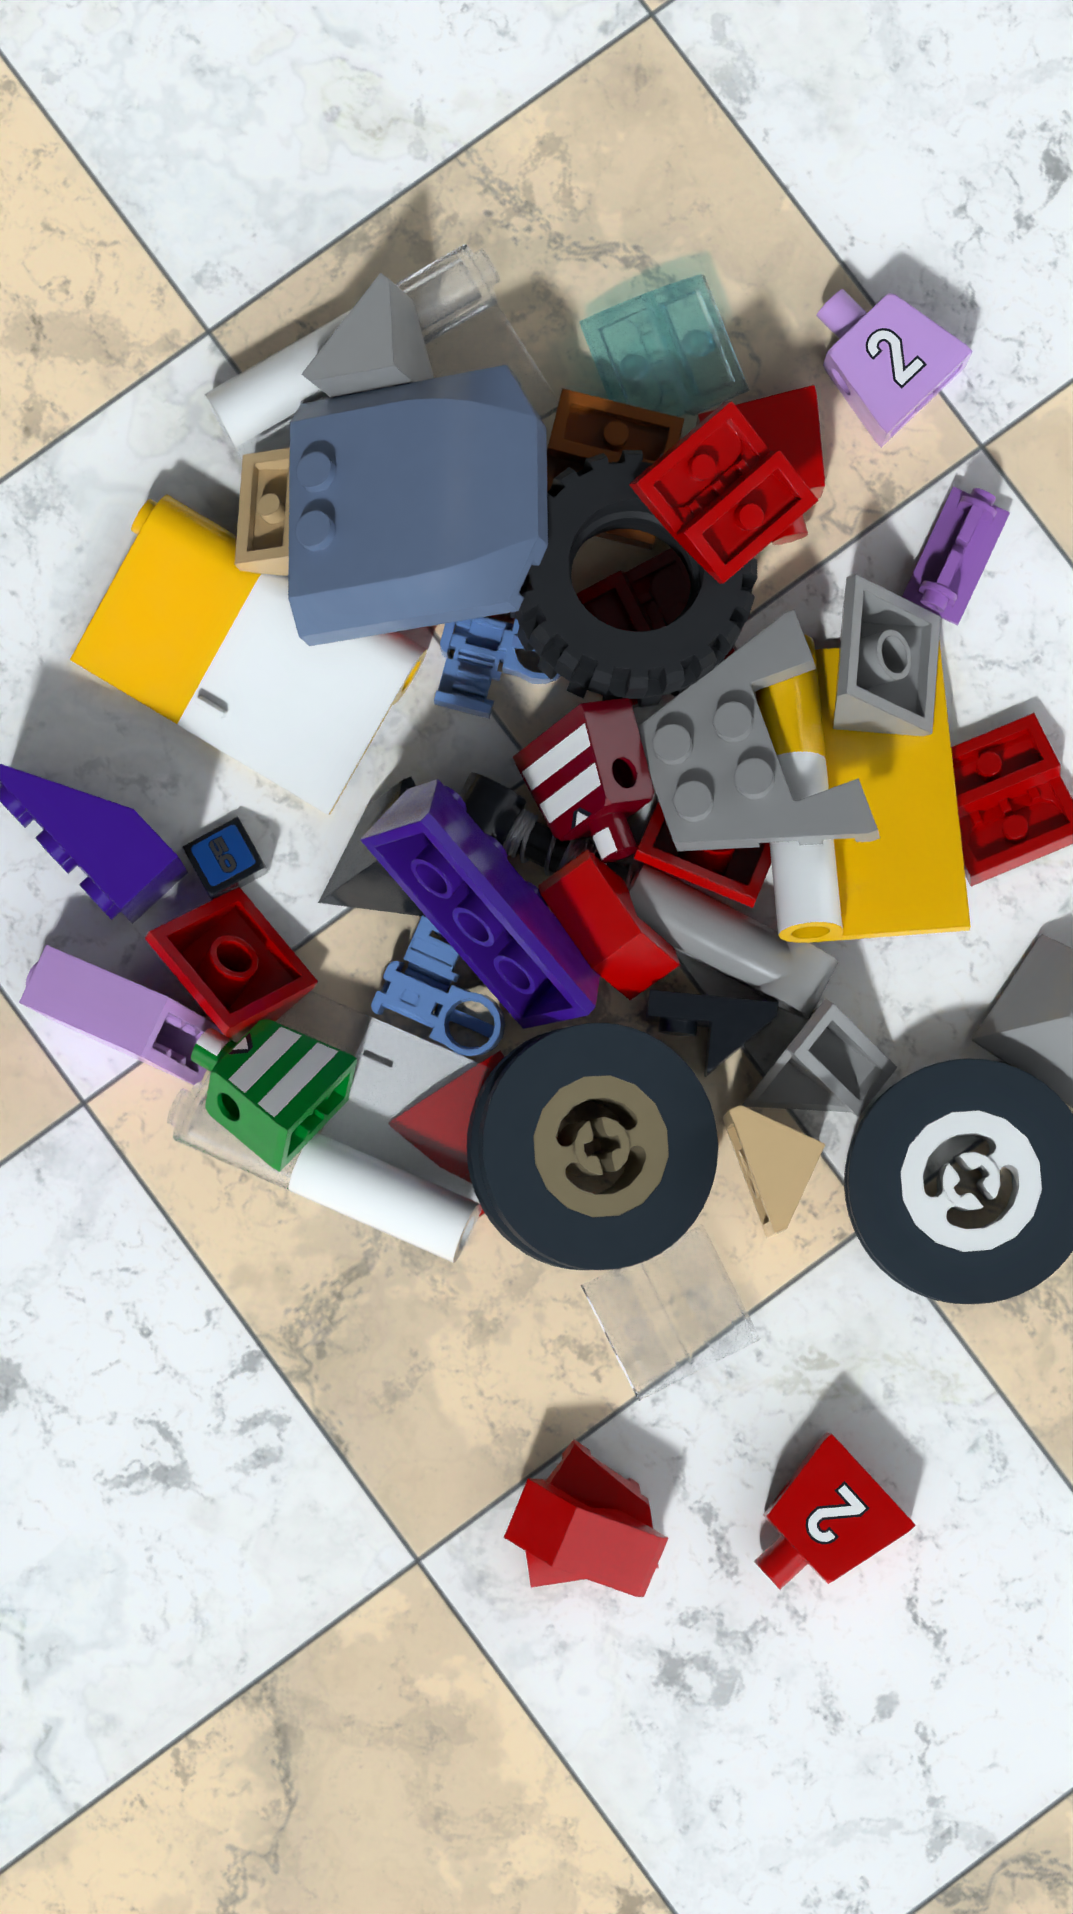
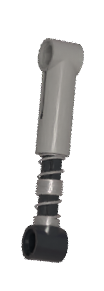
(679, 913)

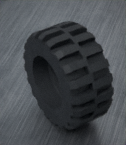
(603, 656)

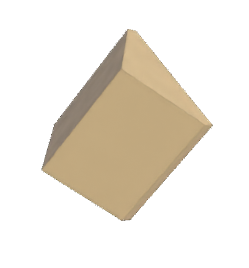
(773, 1163)

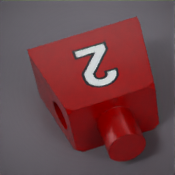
(829, 1517)

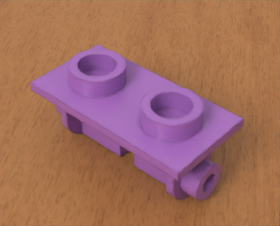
(956, 553)

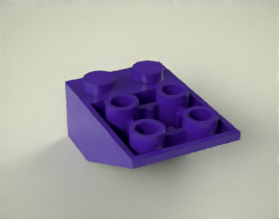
(111, 843)

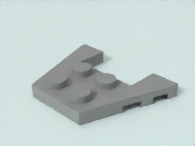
(719, 764)

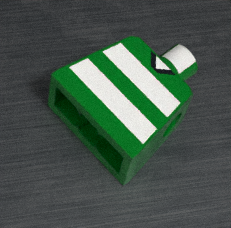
(273, 1087)

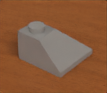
(1034, 1018)

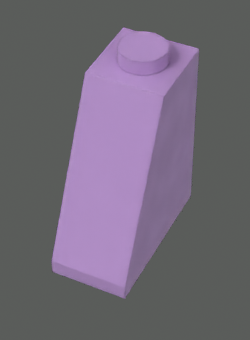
(116, 1013)

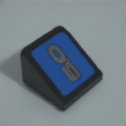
(225, 858)

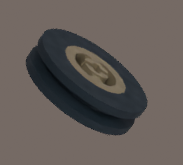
(661, 1129)

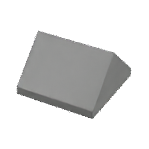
(885, 662)

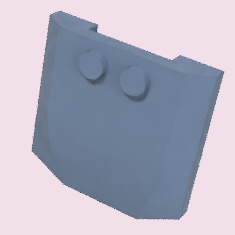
(414, 505)

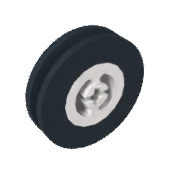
(909, 1230)

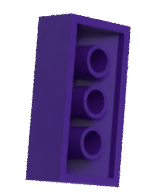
(483, 906)

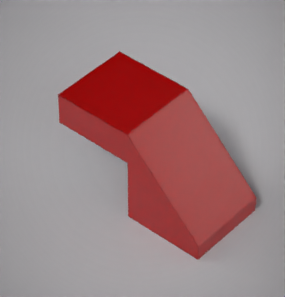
(603, 925)
(585, 1540)

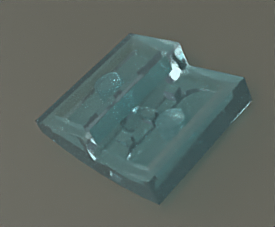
(666, 350)

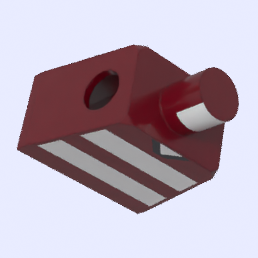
(590, 776)

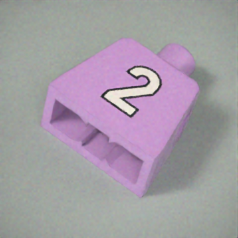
(888, 360)

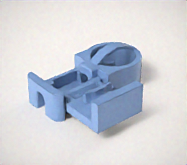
(478, 650)
(427, 984)

